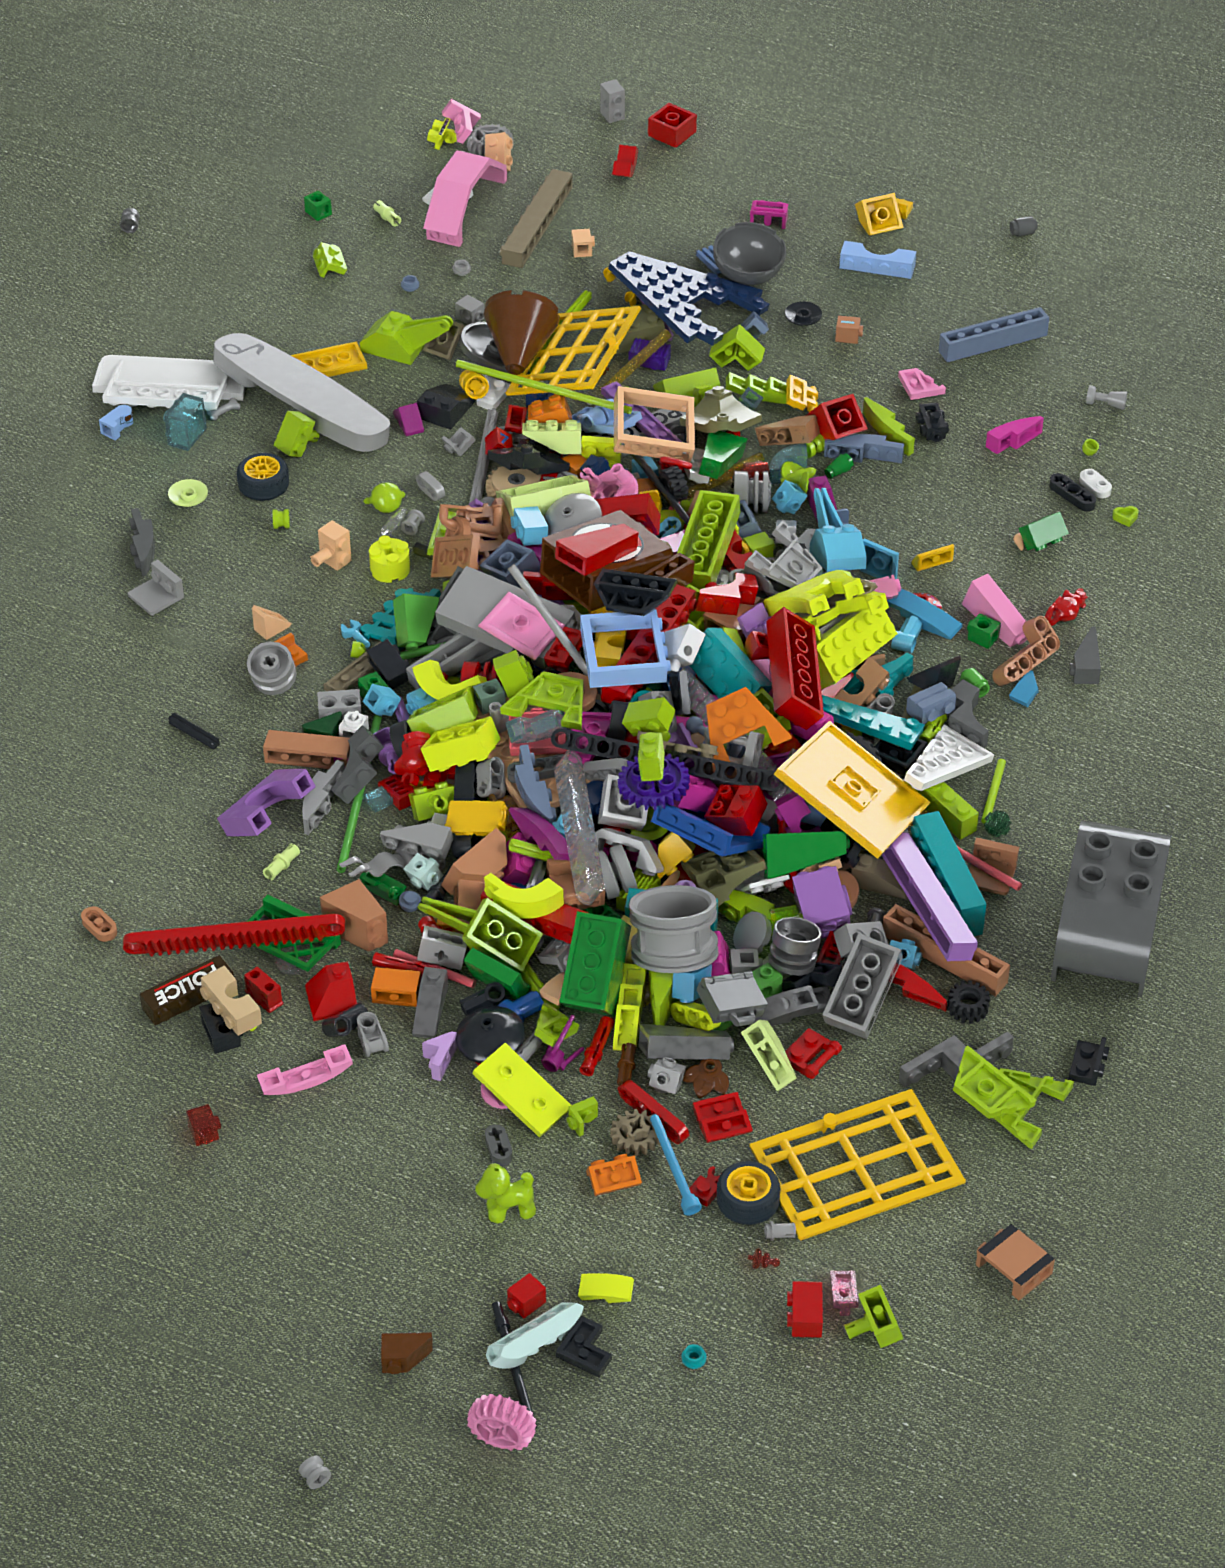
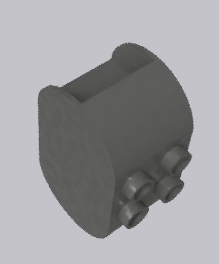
(1111, 903)

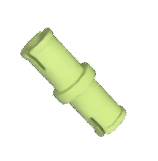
(387, 213)
(281, 861)

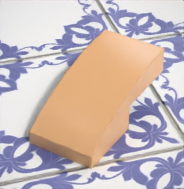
(552, 989)

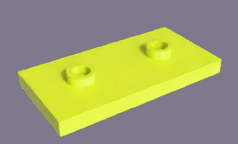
(522, 1090)

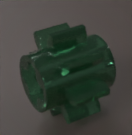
(997, 823)

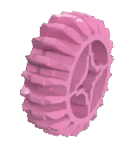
(501, 1422)

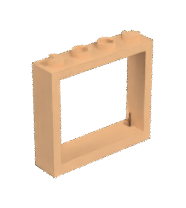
(651, 446)

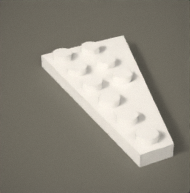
(946, 758)

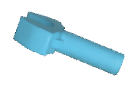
(354, 632)

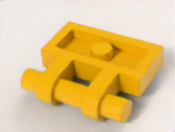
(800, 395)

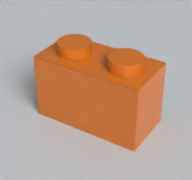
(395, 987)

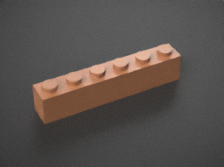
(983, 967)

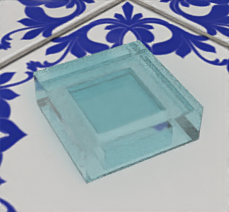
(378, 799)

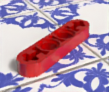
(640, 1100)

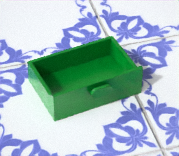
(489, 970)

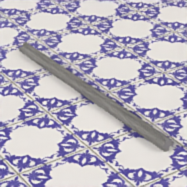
(483, 461)

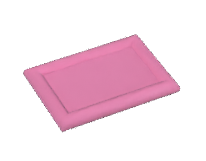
(519, 626)

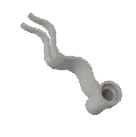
(379, 863)

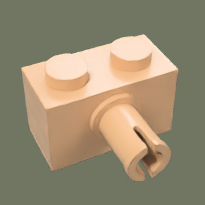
(333, 546)

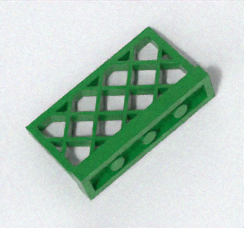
(278, 909)

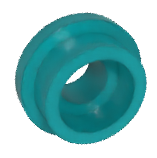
(693, 1351)

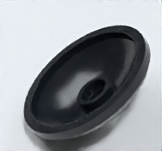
(488, 1030)

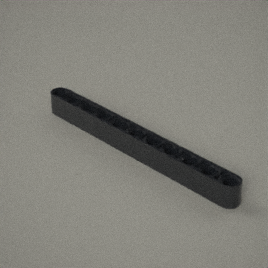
(700, 763)

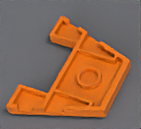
(737, 716)

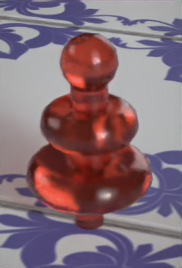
(757, 1258)

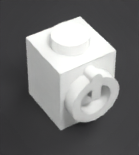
(351, 723)

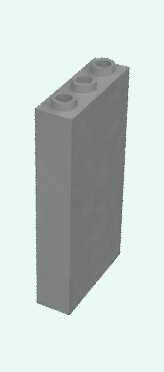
(475, 597)

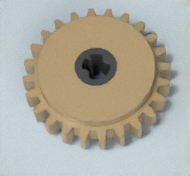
(505, 478)

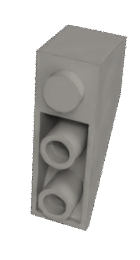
(426, 839)

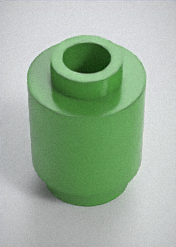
(975, 678)

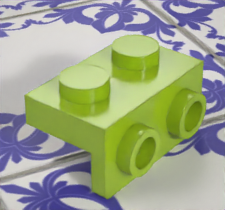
(329, 258)

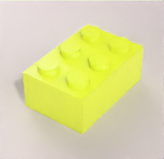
(460, 744)

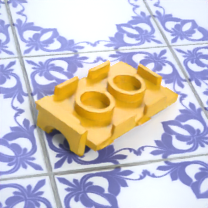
(476, 817)

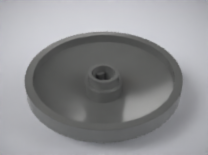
(480, 347)

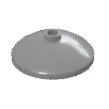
(581, 509)

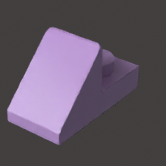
(440, 1052)

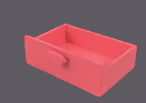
(540, 747)

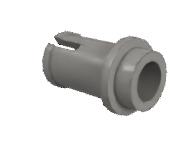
(779, 1230)

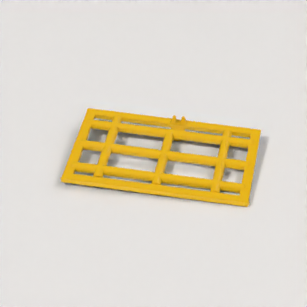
(570, 352)
(830, 1121)

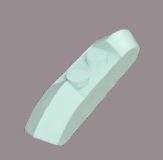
(543, 1330)

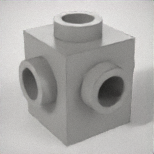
(666, 1075)

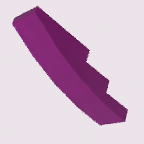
(542, 832)

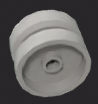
(271, 668)
(616, 871)

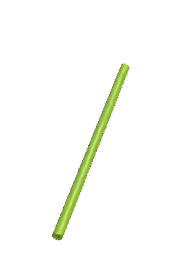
(539, 385)

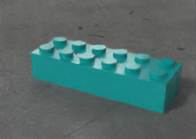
(949, 867)

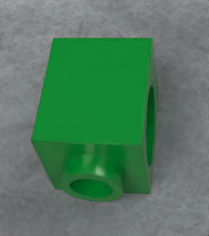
(317, 205)
(983, 630)

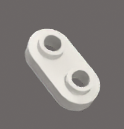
(1095, 483)

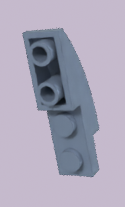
(865, 446)
(533, 791)

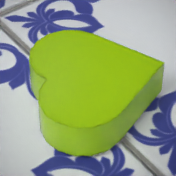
(1126, 515)

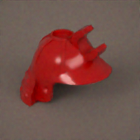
(412, 762)

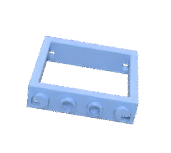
(623, 674)

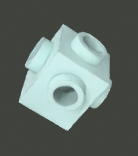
(426, 875)

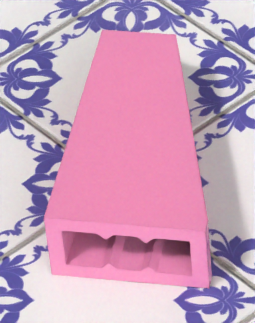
(988, 599)

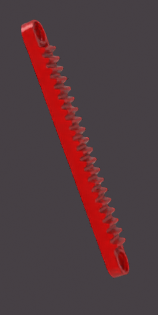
(234, 934)

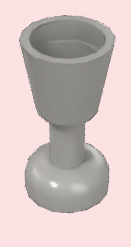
(1114, 399)

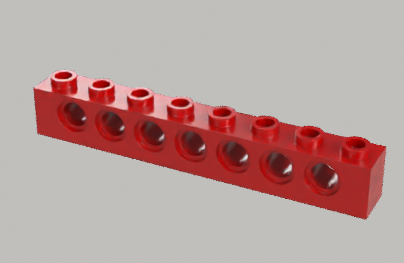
(642, 650)

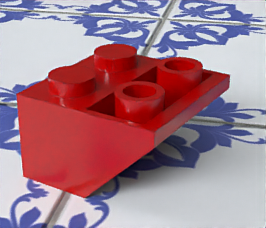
(737, 809)

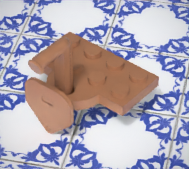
(461, 539)

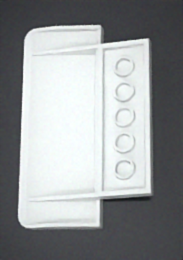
(162, 381)

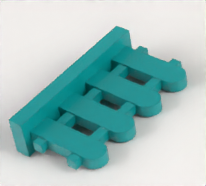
(388, 620)

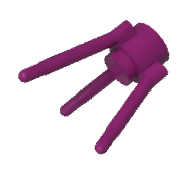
(554, 1056)

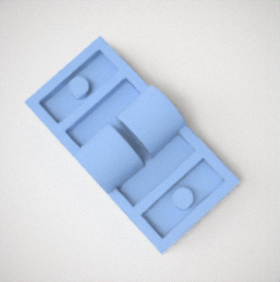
(601, 419)

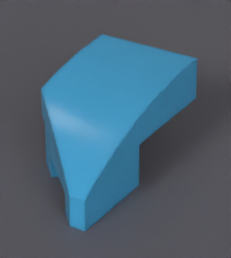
(1025, 690)

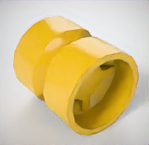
(473, 384)

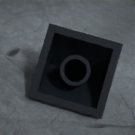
(943, 672)

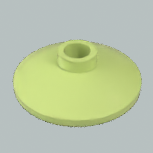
(188, 492)

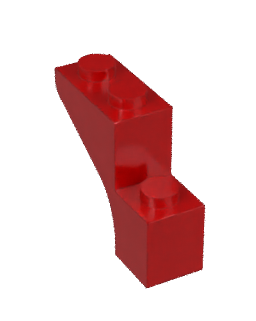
(727, 597)

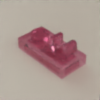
(844, 1291)

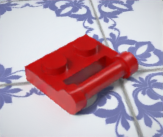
(806, 1048)

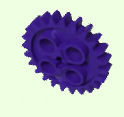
(670, 788)

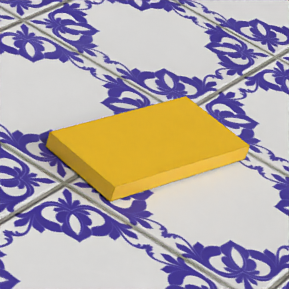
(335, 359)

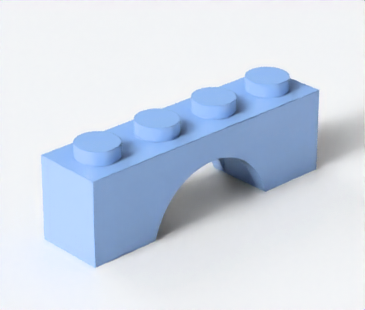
(897, 264)

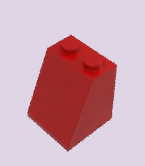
(839, 418)

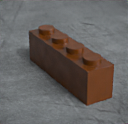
(675, 567)

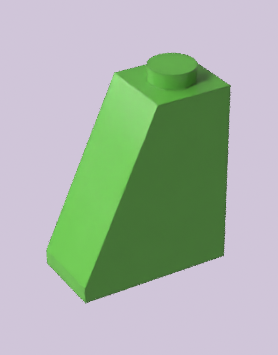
(413, 619)

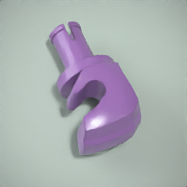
(387, 755)

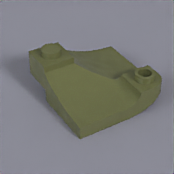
(722, 412)
(722, 874)

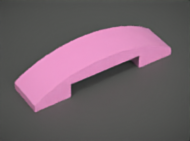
(307, 1075)

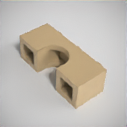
(238, 1013)

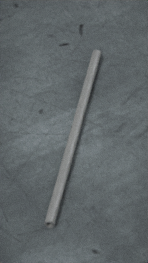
(550, 621)

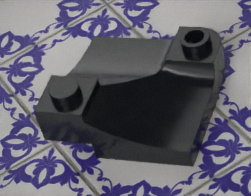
(529, 455)

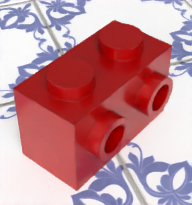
(807, 1309)

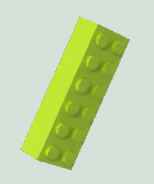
(709, 534)

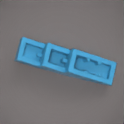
(932, 617)

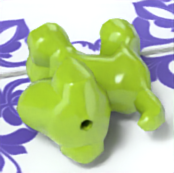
(502, 1194)

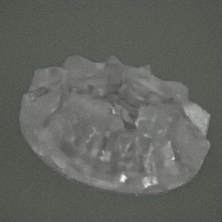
(288, 968)

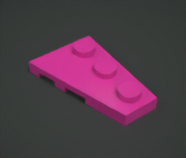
(595, 724)

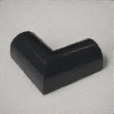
(899, 757)
(823, 974)

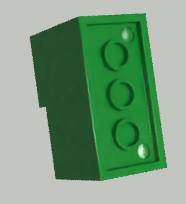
(595, 964)

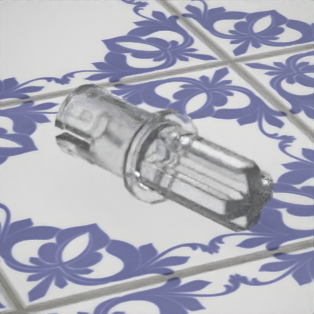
(394, 522)

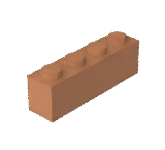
(305, 749)

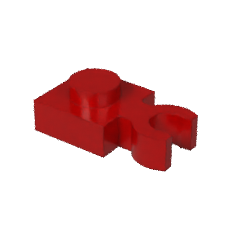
(705, 1188)

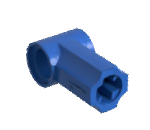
(524, 1005)

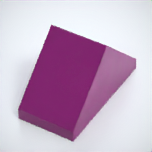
(409, 419)

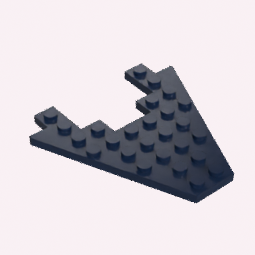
(673, 289)

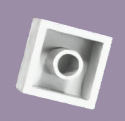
(618, 812)

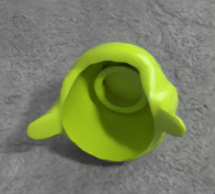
(385, 497)

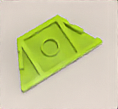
(988, 1087)

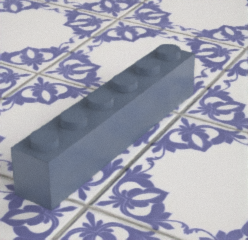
(993, 334)

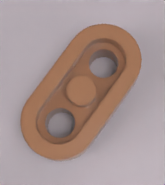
(99, 924)

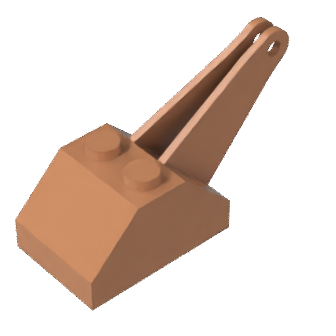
(467, 874)

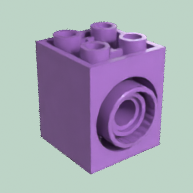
(822, 899)

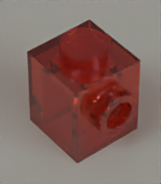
(203, 1125)

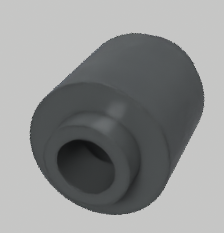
(1023, 226)

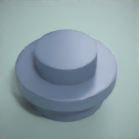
(410, 283)
(409, 901)

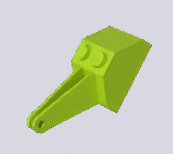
(400, 337)
(490, 930)

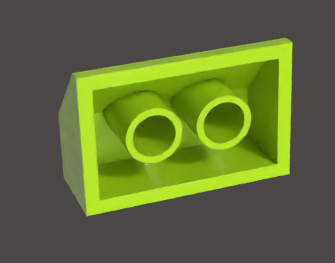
(685, 383)
(445, 712)

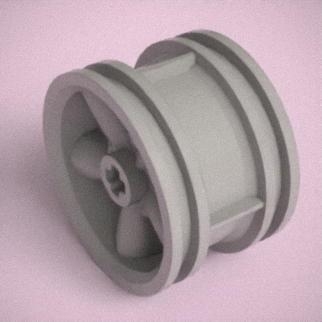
(673, 929)

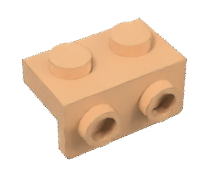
(499, 147)

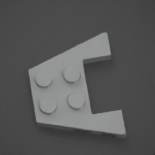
(792, 566)

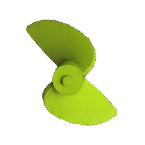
(797, 474)

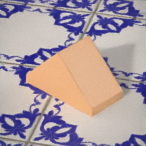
(268, 622)

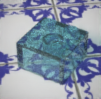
(185, 421)

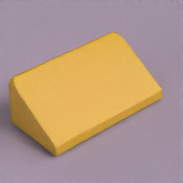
(933, 558)

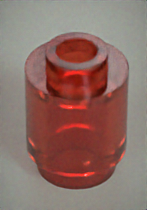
(759, 466)

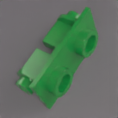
(383, 886)

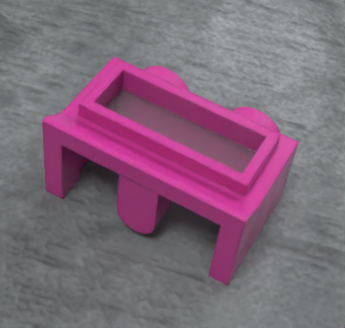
(769, 209)

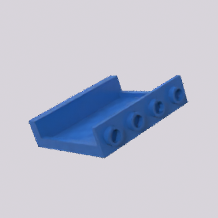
(697, 829)

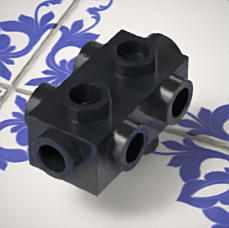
(932, 422)

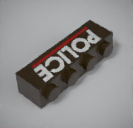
(179, 992)

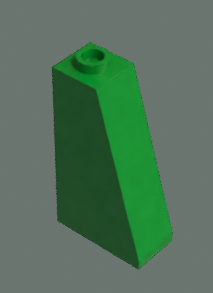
(721, 453)
(796, 851)

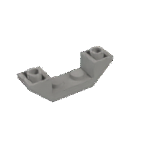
(647, 857)

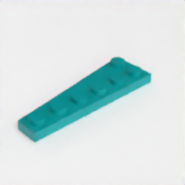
(875, 723)

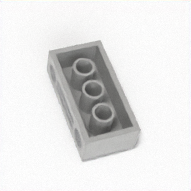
(862, 986)

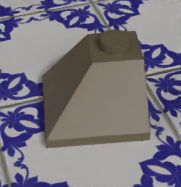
(446, 343)

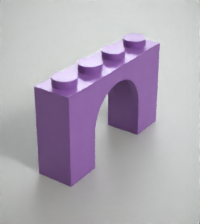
(248, 813)

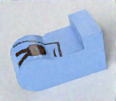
(116, 421)

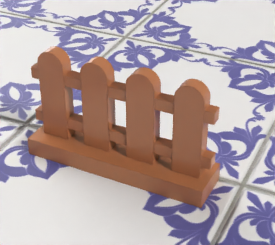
(490, 546)

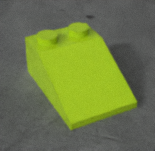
(661, 996)

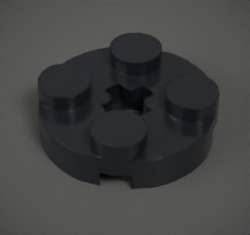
(851, 858)

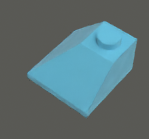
(880, 560)

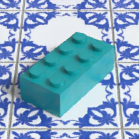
(726, 666)

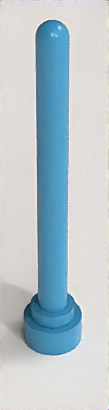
(689, 1203)

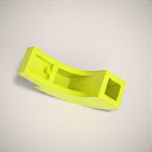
(434, 684)
(527, 902)

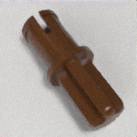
(626, 1063)

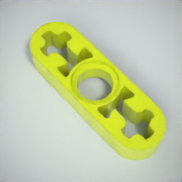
(686, 1012)

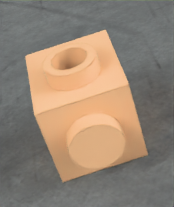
(582, 243)

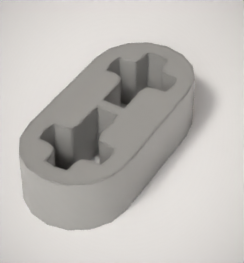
(430, 486)

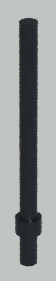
(503, 1326)

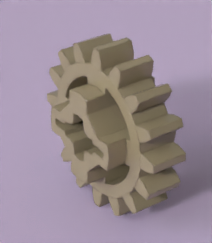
(634, 1133)

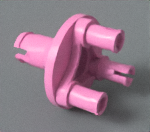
(611, 482)

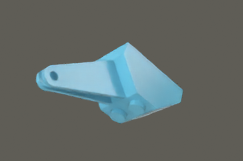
(835, 544)

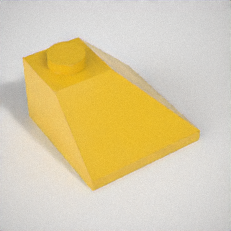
(879, 214)

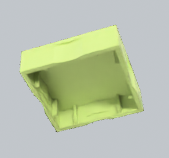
(542, 493)

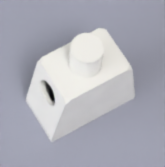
(682, 645)

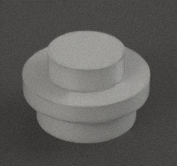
(461, 267)

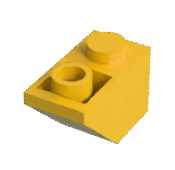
(672, 851)

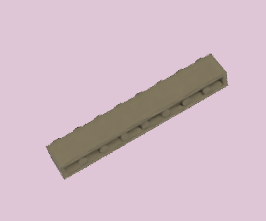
(536, 218)

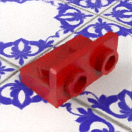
(557, 654)

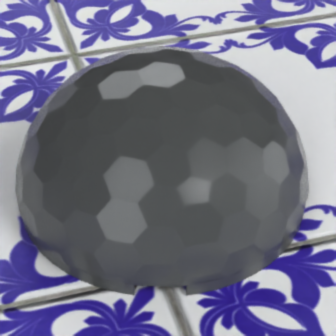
(749, 253)

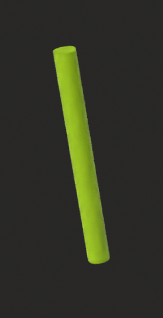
(994, 788)

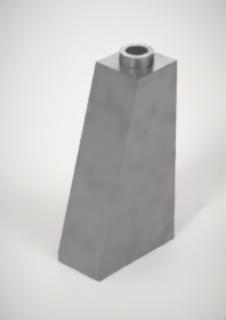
(684, 1043)

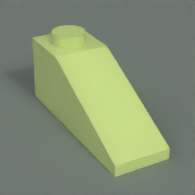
(769, 1053)

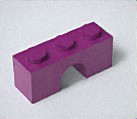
(792, 810)

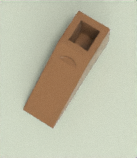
(789, 431)

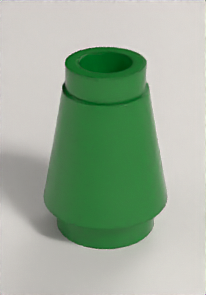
(839, 465)

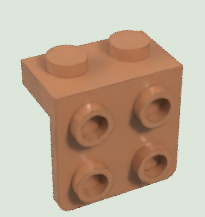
(1000, 856)

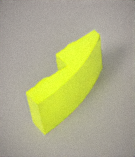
(606, 1286)

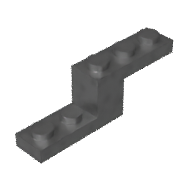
(949, 1056)

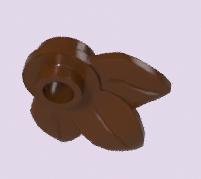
(706, 1080)

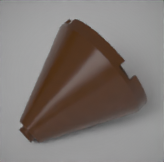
(520, 326)

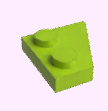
(551, 1024)

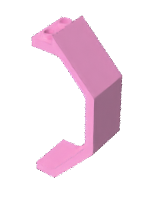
(453, 192)

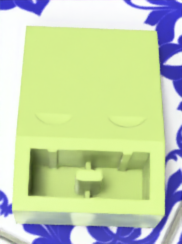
(560, 437)

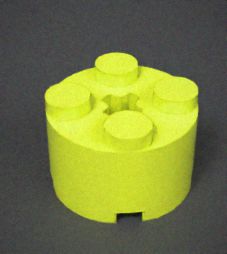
(389, 559)

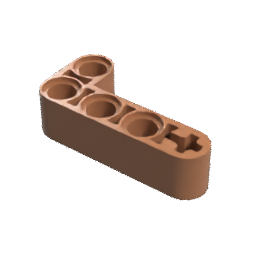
(1042, 644)

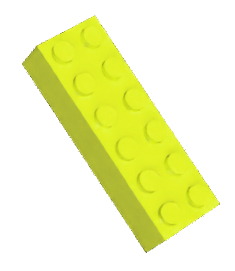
(851, 643)

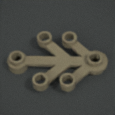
(706, 750)

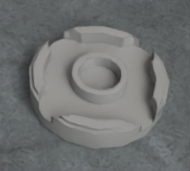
(752, 932)

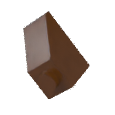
(404, 1351)

